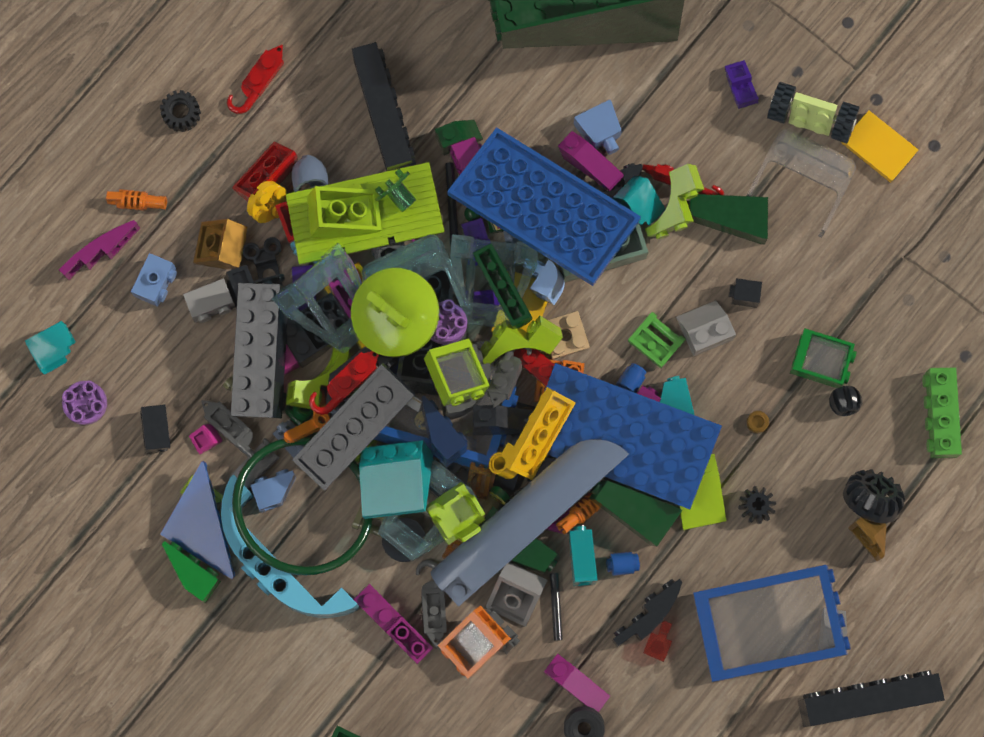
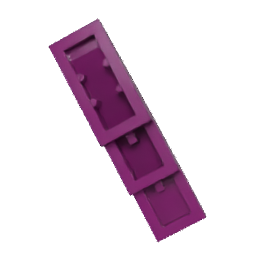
(107, 244)

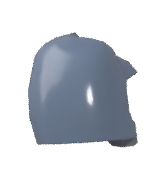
(309, 171)

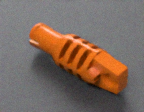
(135, 200)
(578, 514)

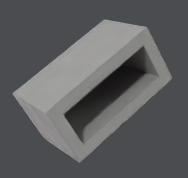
(209, 301)

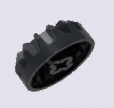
(867, 493)

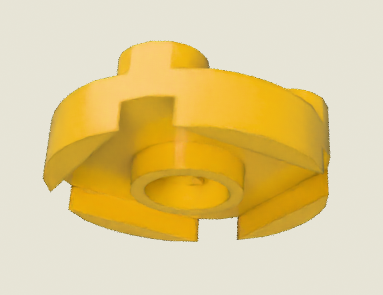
(262, 204)

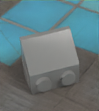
(706, 328)
(516, 593)

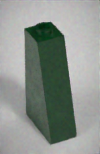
(733, 215)
(639, 513)
(534, 556)

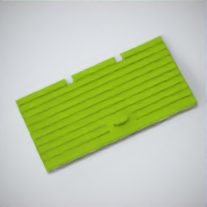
(415, 222)

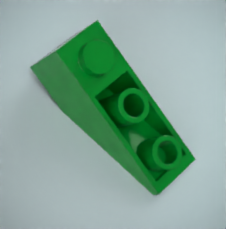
(192, 576)

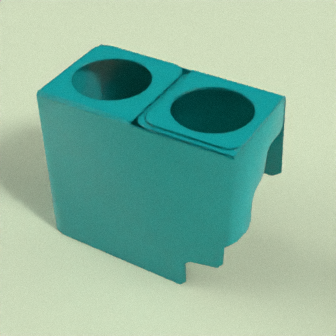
(640, 198)
(51, 347)

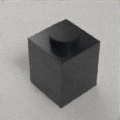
(745, 293)

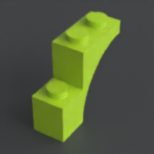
(684, 185)
(539, 335)
(300, 391)

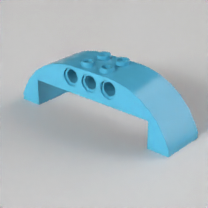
(294, 594)

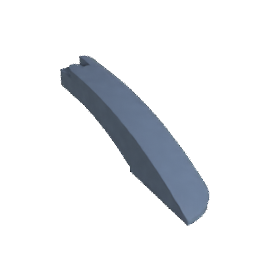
(526, 517)

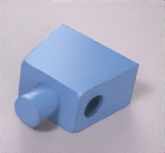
(600, 126)

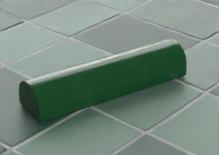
(502, 286)

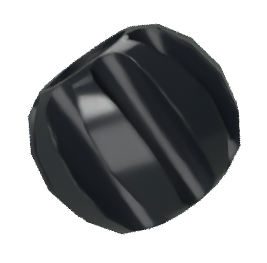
(845, 401)

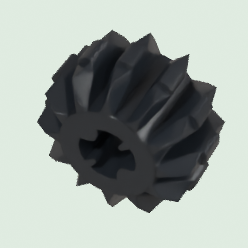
(763, 511)

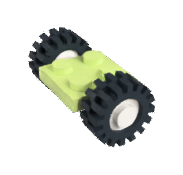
(812, 113)

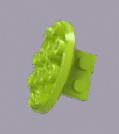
(395, 312)

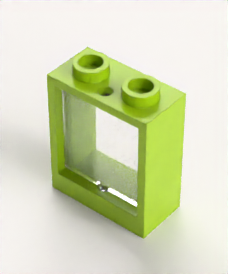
(456, 372)

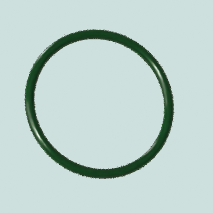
(254, 547)

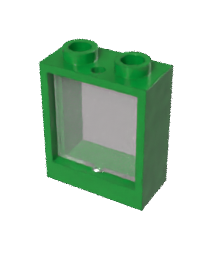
(825, 358)

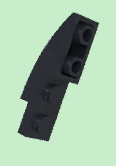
(656, 608)

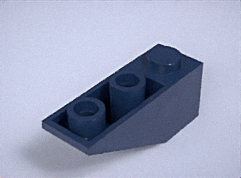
(443, 438)

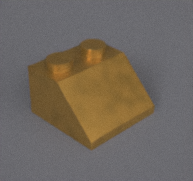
(220, 244)

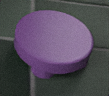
(451, 323)
(84, 402)

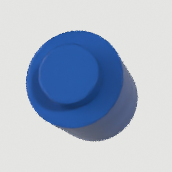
(632, 378)
(623, 563)

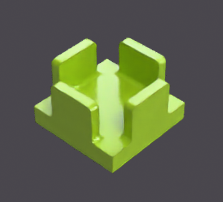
(456, 514)

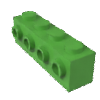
(943, 413)

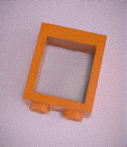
(473, 642)

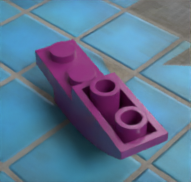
(393, 623)

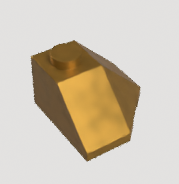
(871, 535)

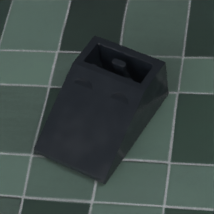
(304, 343)

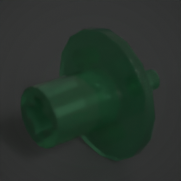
(397, 191)

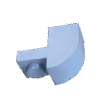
(548, 282)

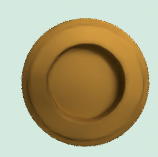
(757, 422)

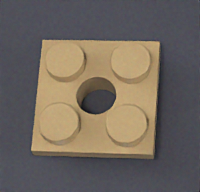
(578, 341)

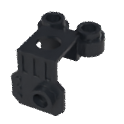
(264, 260)

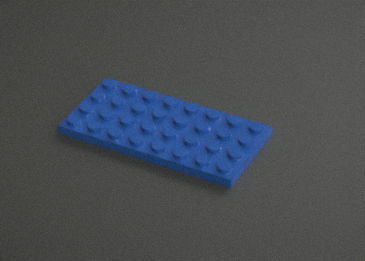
(544, 206)
(663, 443)

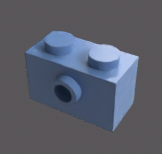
(154, 280)

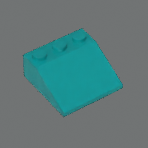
(395, 479)

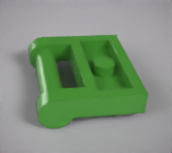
(651, 345)

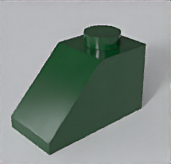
(456, 132)

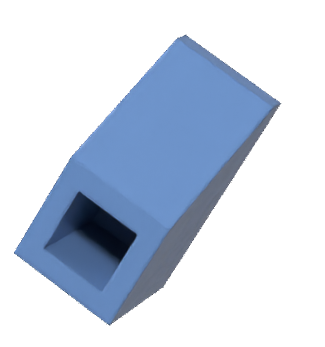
(273, 491)

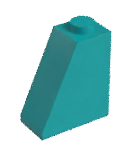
(676, 394)
(582, 556)

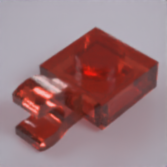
(657, 644)

